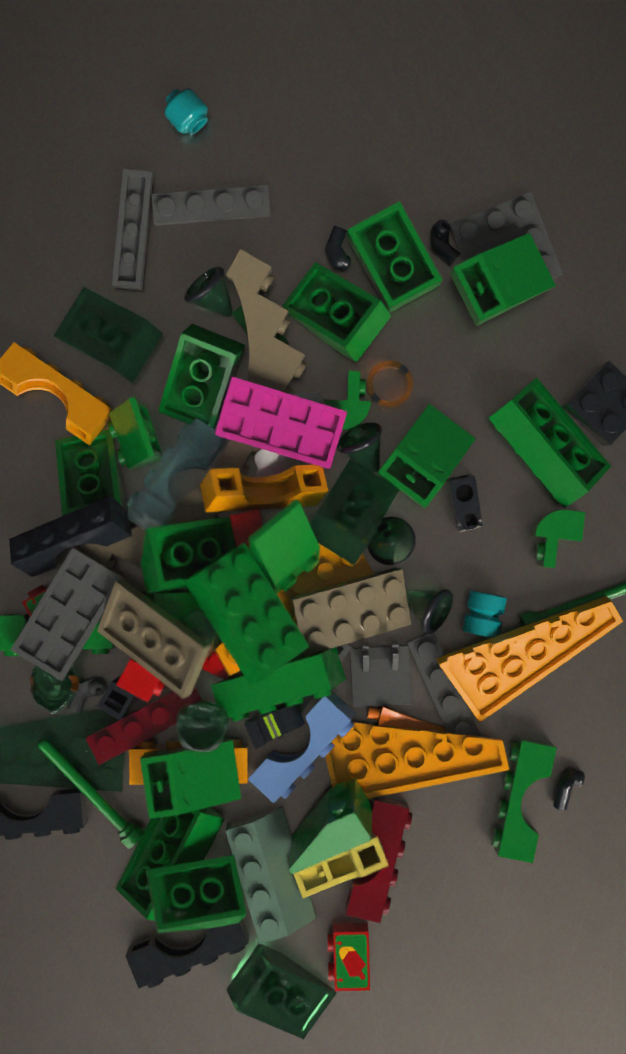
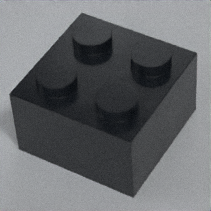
(601, 404)

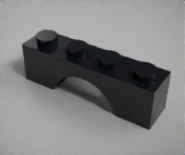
(97, 523)
(63, 812)
(155, 960)

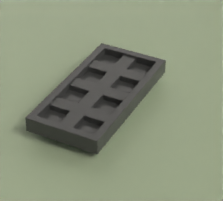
(67, 614)

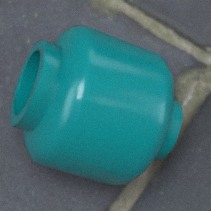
(186, 111)

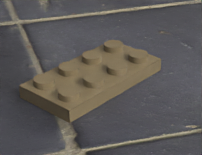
(351, 610)
(153, 638)

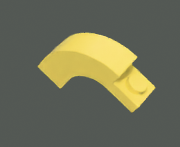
(341, 868)

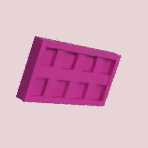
(280, 422)

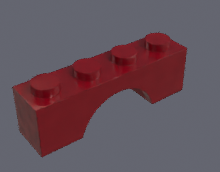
(138, 726)
(369, 893)

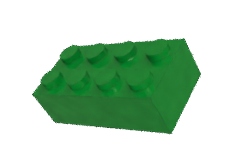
(246, 614)

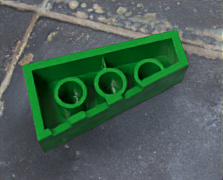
(289, 684)

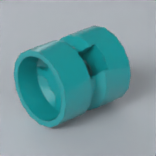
(484, 614)

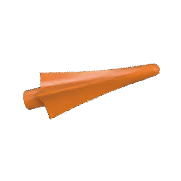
(390, 717)

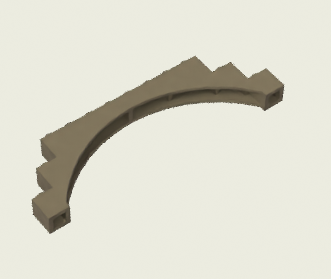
(270, 365)

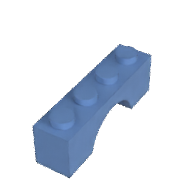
(279, 771)

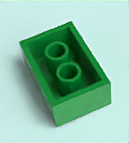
(394, 257)

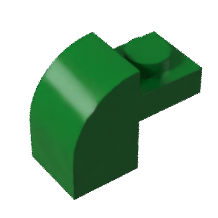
(355, 409)
(555, 526)

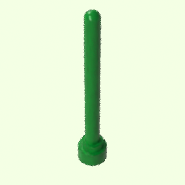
(611, 592)
(129, 833)

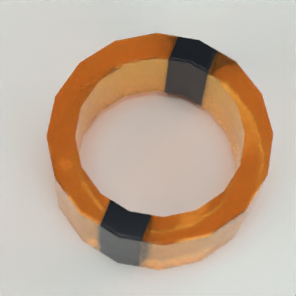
(394, 365)

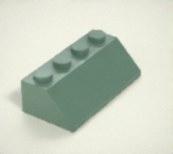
(262, 861)

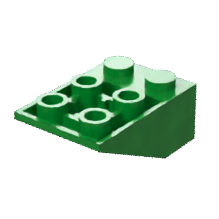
(502, 278)
(426, 456)
(189, 780)

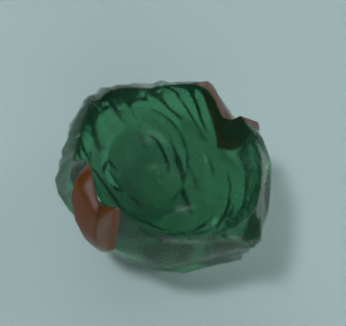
(52, 692)

